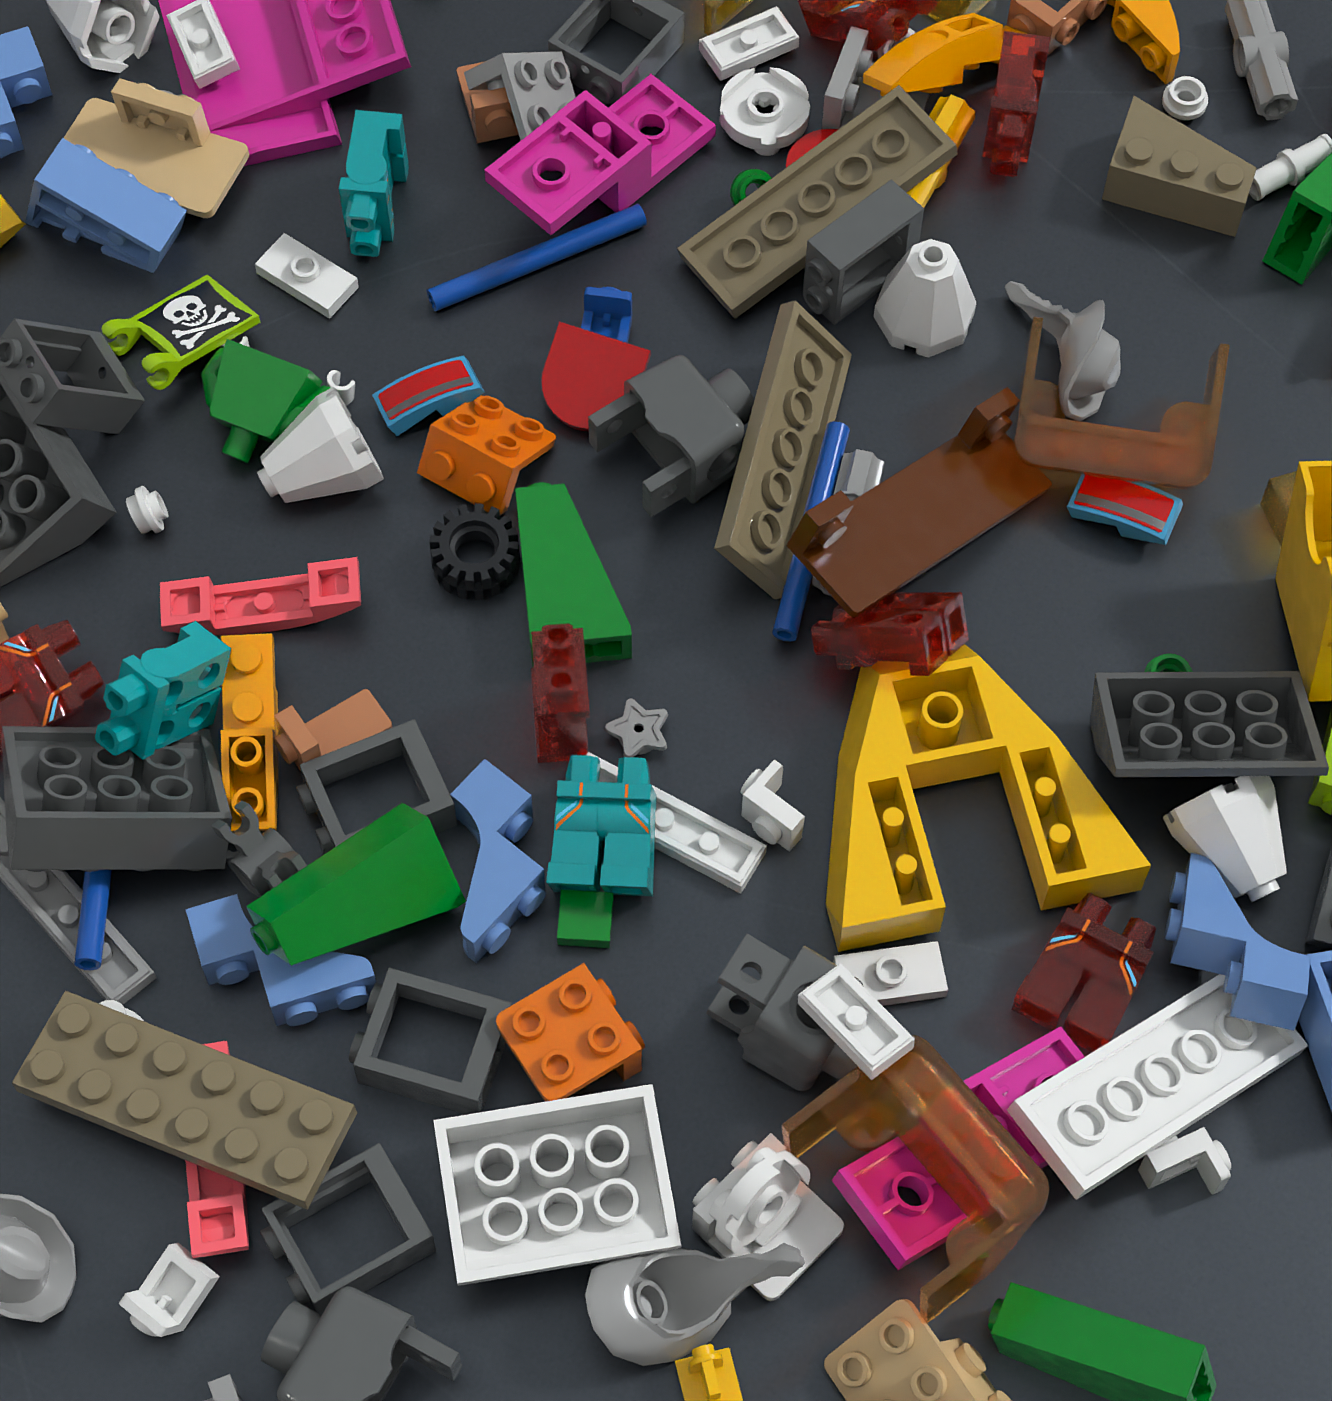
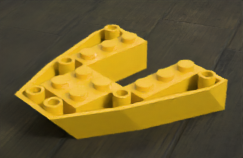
(943, 730)

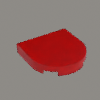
(587, 373)

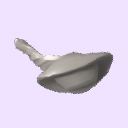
(1086, 351)
(34, 1261)
(674, 1299)

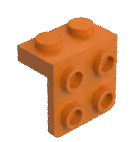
(481, 451)
(570, 1035)

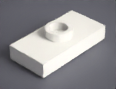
(203, 42)
(748, 43)
(306, 275)
(899, 972)
(856, 1021)

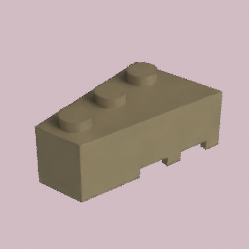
(1177, 172)

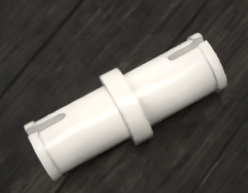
(1290, 167)

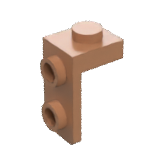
(1040, 19)
(487, 110)
(335, 728)

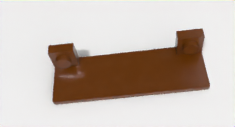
(920, 513)

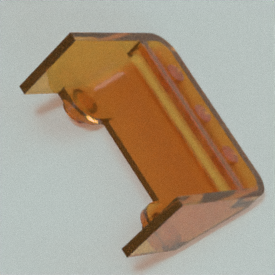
(1173, 458)
(954, 1141)

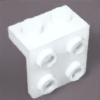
(809, 1230)

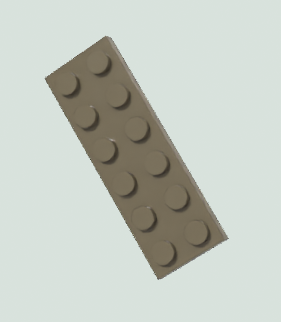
(767, 233)
(781, 446)
(186, 1099)

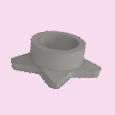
(638, 742)

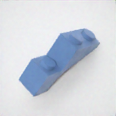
(21, 82)
(504, 877)
(1215, 937)
(293, 991)

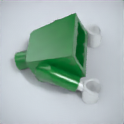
(259, 394)

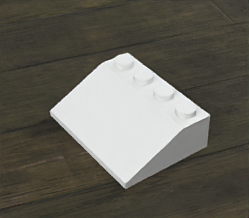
(556, 1184)

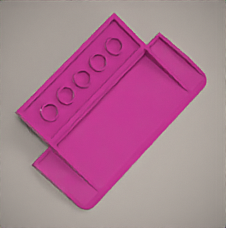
(290, 65)

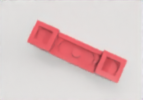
(262, 604)
(216, 1206)

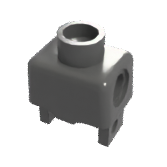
(683, 423)
(775, 1028)
(349, 1349)

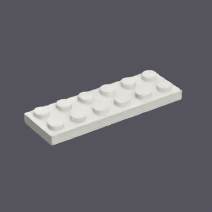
(1149, 1086)

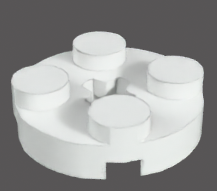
(765, 131)
(760, 1200)

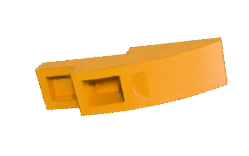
(1150, 31)
(938, 55)
(249, 727)

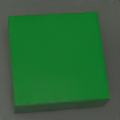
(585, 918)

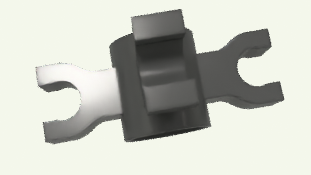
(261, 858)

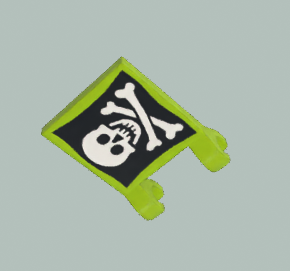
(182, 328)

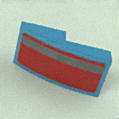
(428, 389)
(1132, 507)

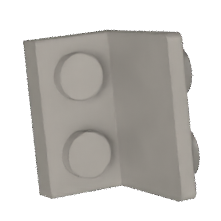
(534, 82)
(846, 93)

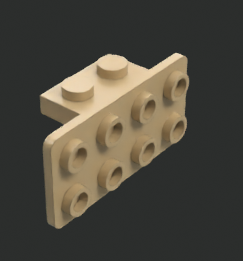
(162, 144)
(904, 1361)

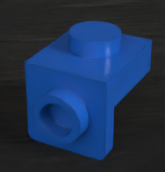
(608, 312)

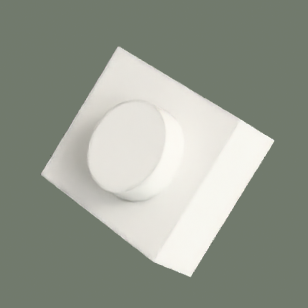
(769, 814)
(1185, 1154)
(170, 1293)

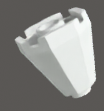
(106, 30)
(926, 300)
(319, 454)
(1237, 832)

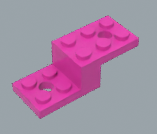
(599, 153)
(873, 1180)

